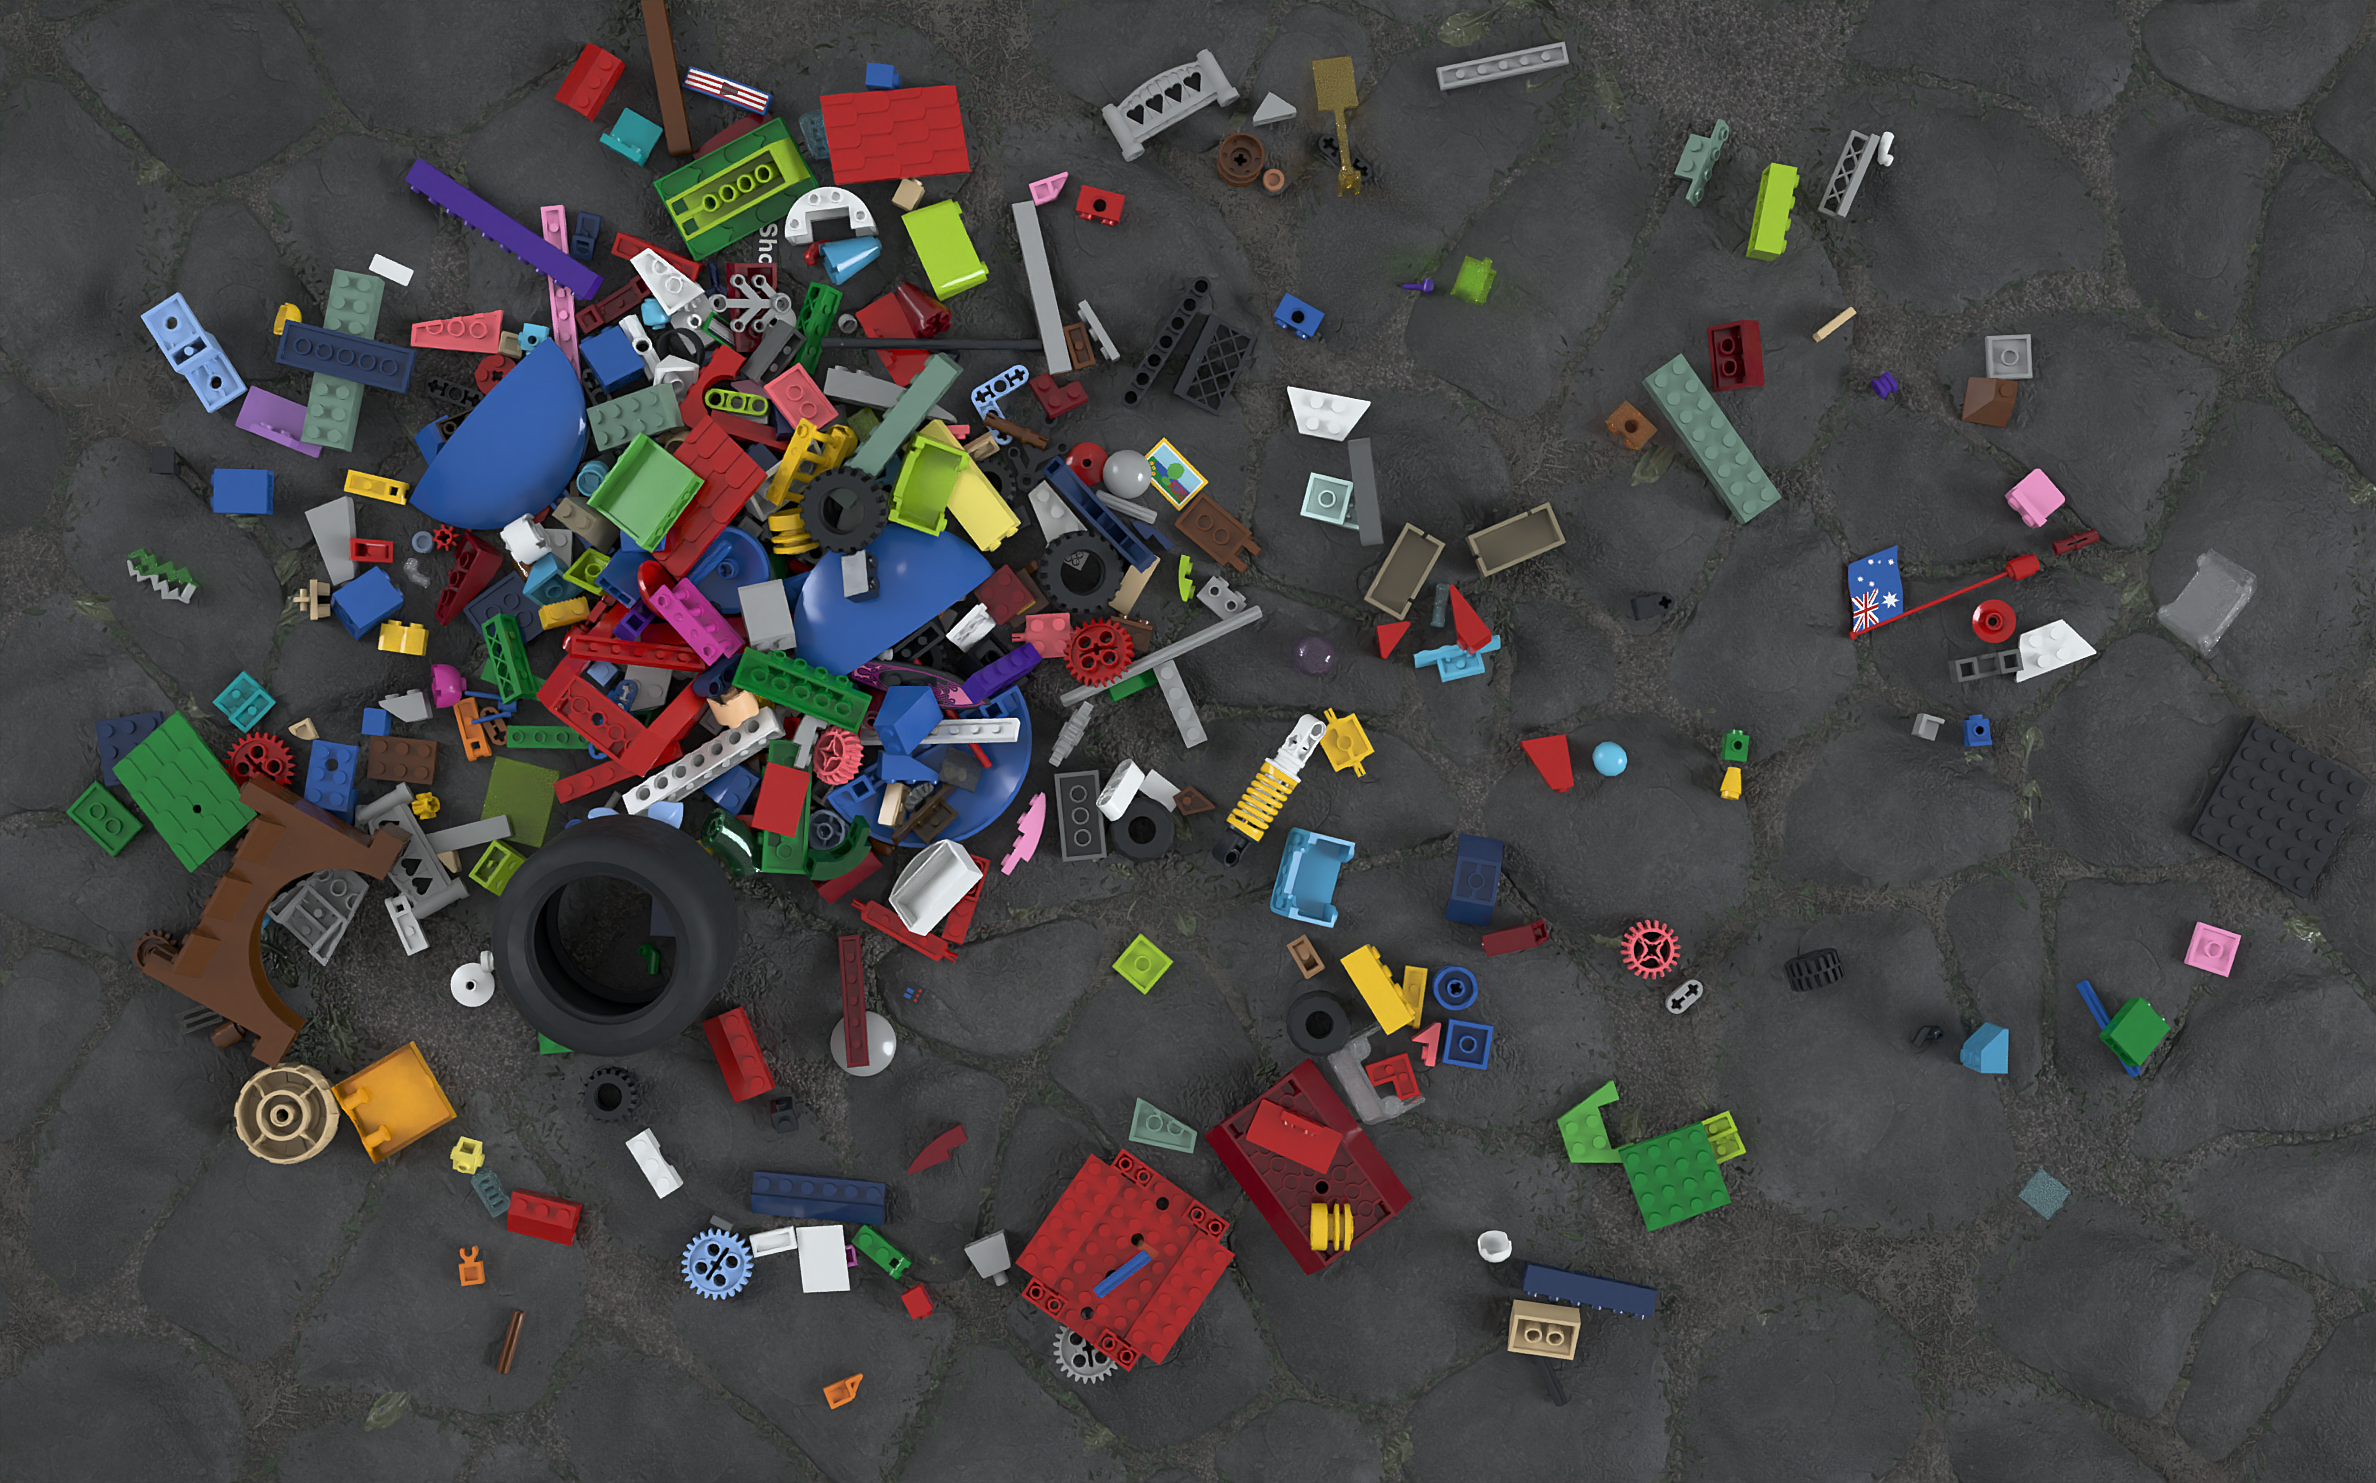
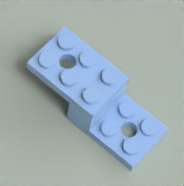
(194, 352)

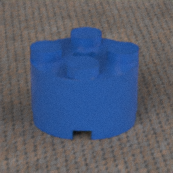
(1457, 999)

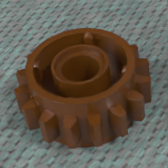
(149, 942)

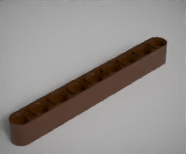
(667, 77)

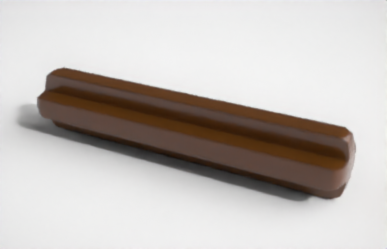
(511, 1342)

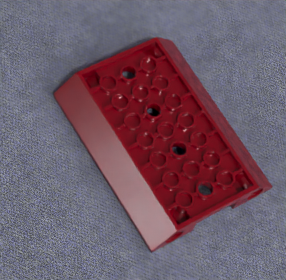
(1287, 1189)

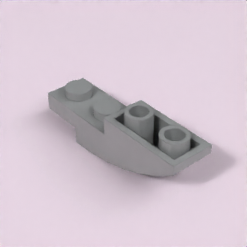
(805, 737)

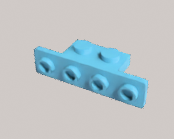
(1454, 662)

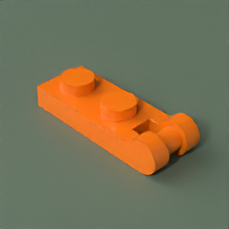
(465, 712)

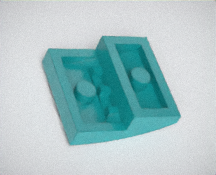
(244, 701)

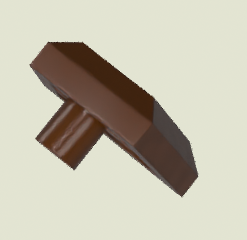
(1191, 801)

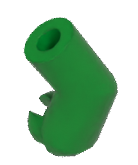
(652, 956)

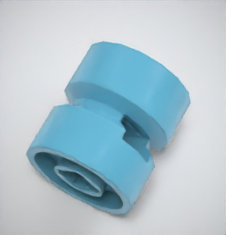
(591, 477)

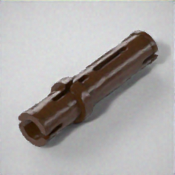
(1023, 434)

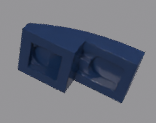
(586, 236)
(1147, 532)

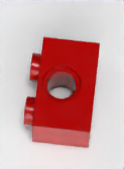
(1090, 196)

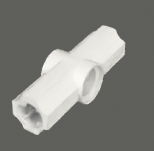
(636, 335)

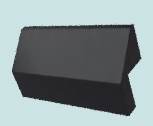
(919, 641)

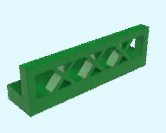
(818, 324)
(512, 655)

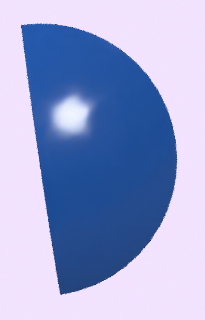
(512, 448)
(917, 582)
(975, 810)

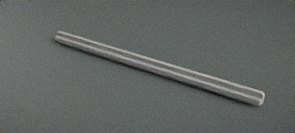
(1167, 653)

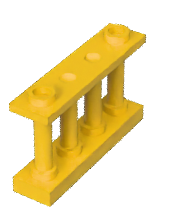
(831, 457)

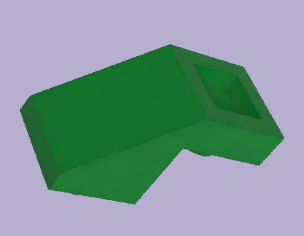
(1132, 685)

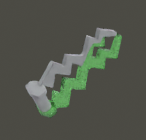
(154, 572)

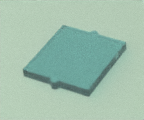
(2044, 1193)

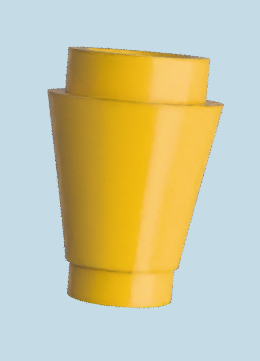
(1731, 784)

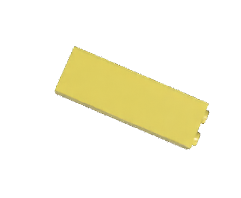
(975, 499)

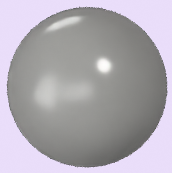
(1127, 474)

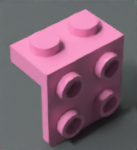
(2035, 498)

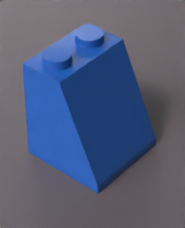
(612, 359)
(366, 602)
(906, 718)

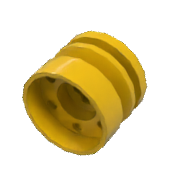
(793, 536)
(1331, 1227)

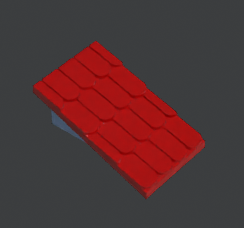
(895, 134)
(729, 483)

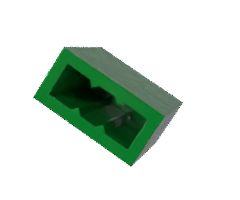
(2134, 1031)

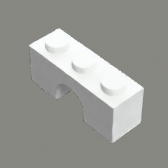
(647, 1154)

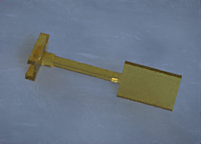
(1337, 92)

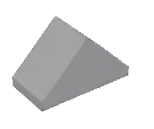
(1273, 110)

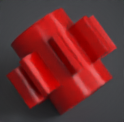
(440, 534)

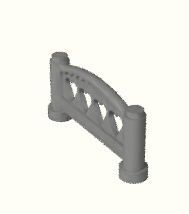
(1131, 133)
(442, 889)

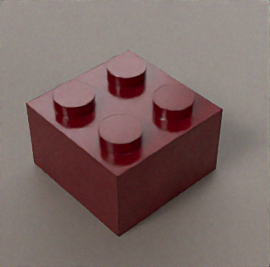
(1004, 594)

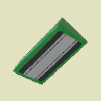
(719, 330)

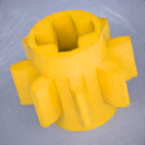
(425, 805)

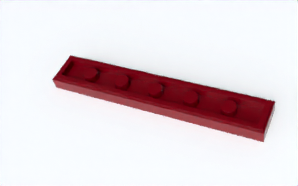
(853, 1001)

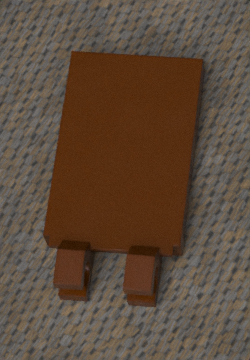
(1217, 532)

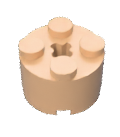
(734, 706)

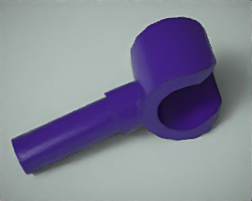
(1426, 287)

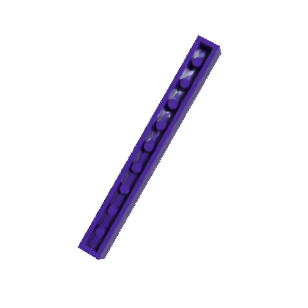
(504, 229)

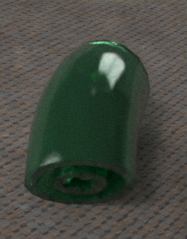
(732, 843)

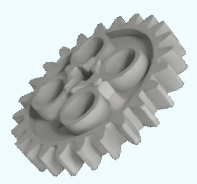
(1071, 733)
(1068, 1350)

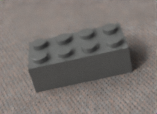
(1079, 816)

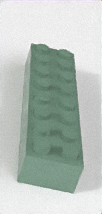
(334, 401)
(901, 421)
(1711, 439)

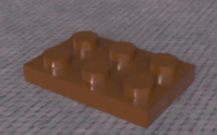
(402, 759)

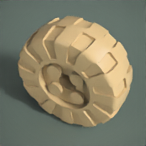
(310, 1109)

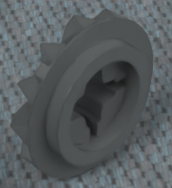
(918, 796)

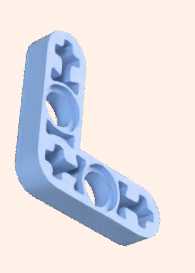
(990, 404)

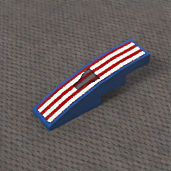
(727, 91)

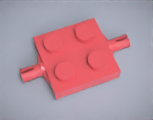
(1047, 633)

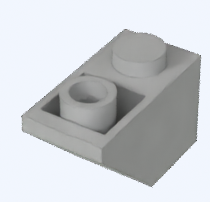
(409, 708)

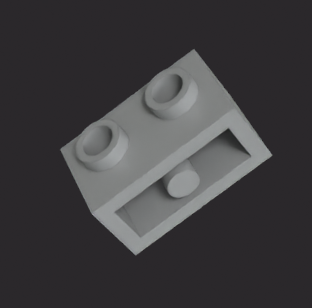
(1221, 599)

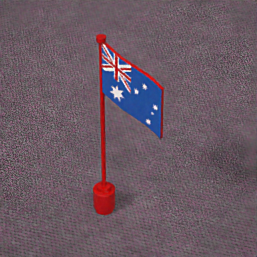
(1878, 589)

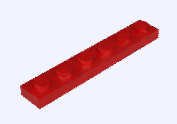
(635, 653)

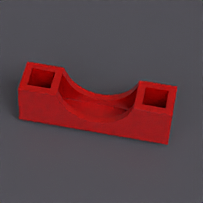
(723, 366)

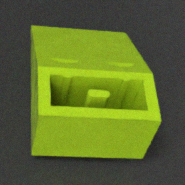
(497, 866)

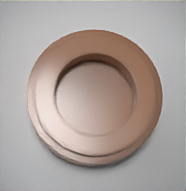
(1273, 180)

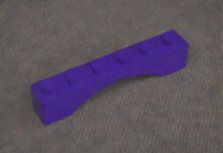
(634, 621)

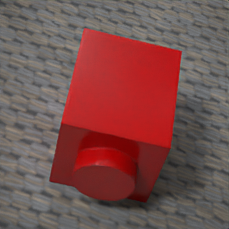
(917, 1301)

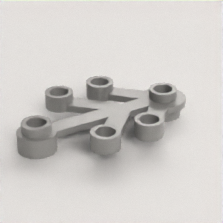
(753, 303)

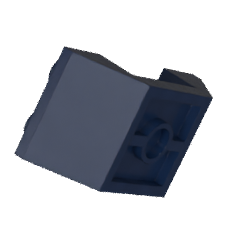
(1475, 880)

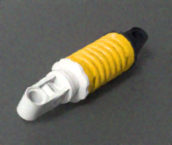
(1277, 778)

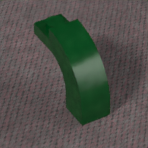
(842, 858)

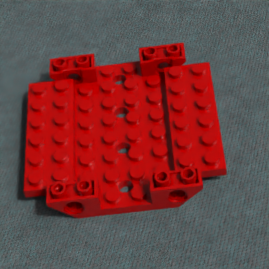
(1093, 1233)

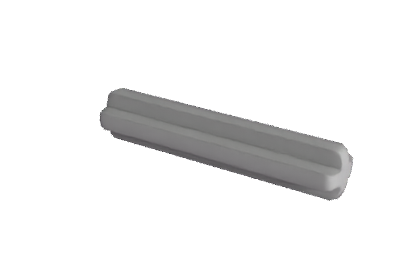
(1127, 507)

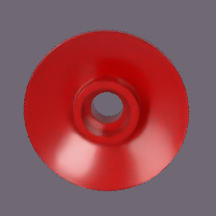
(1096, 454)
(2004, 621)

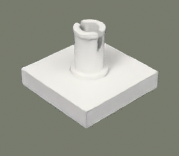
(694, 320)

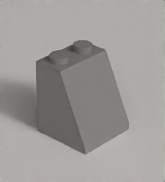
(766, 616)

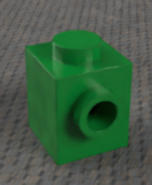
(1735, 746)

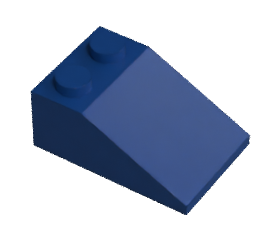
(734, 788)

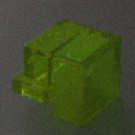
(1474, 280)

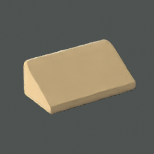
(893, 805)

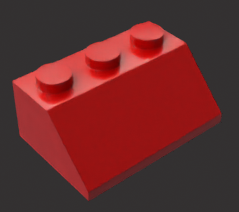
(590, 81)
(543, 1216)

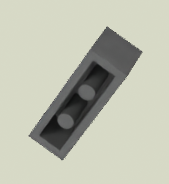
(773, 353)

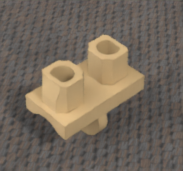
(316, 610)

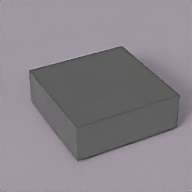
(722, 1221)

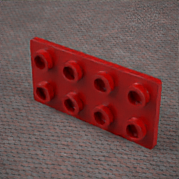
(887, 320)
(1294, 1136)

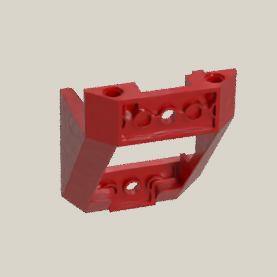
(620, 734)

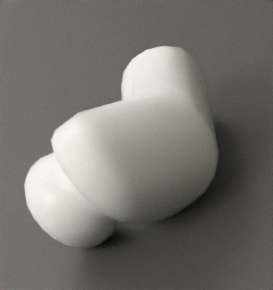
(1883, 148)

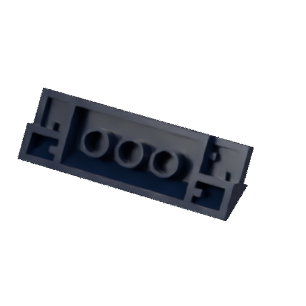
(818, 1197)

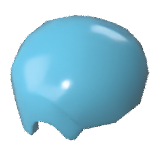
(1609, 758)

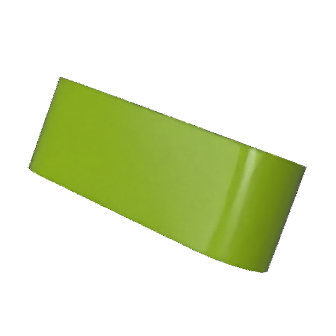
(728, 398)

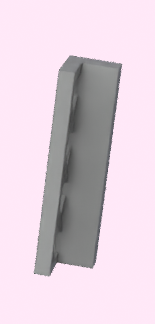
(1855, 178)

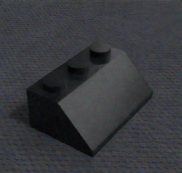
(983, 654)

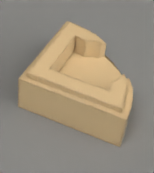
(304, 730)

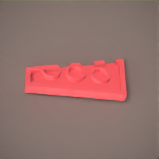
(469, 334)

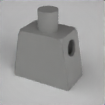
(991, 1256)

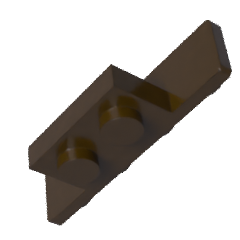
(930, 819)

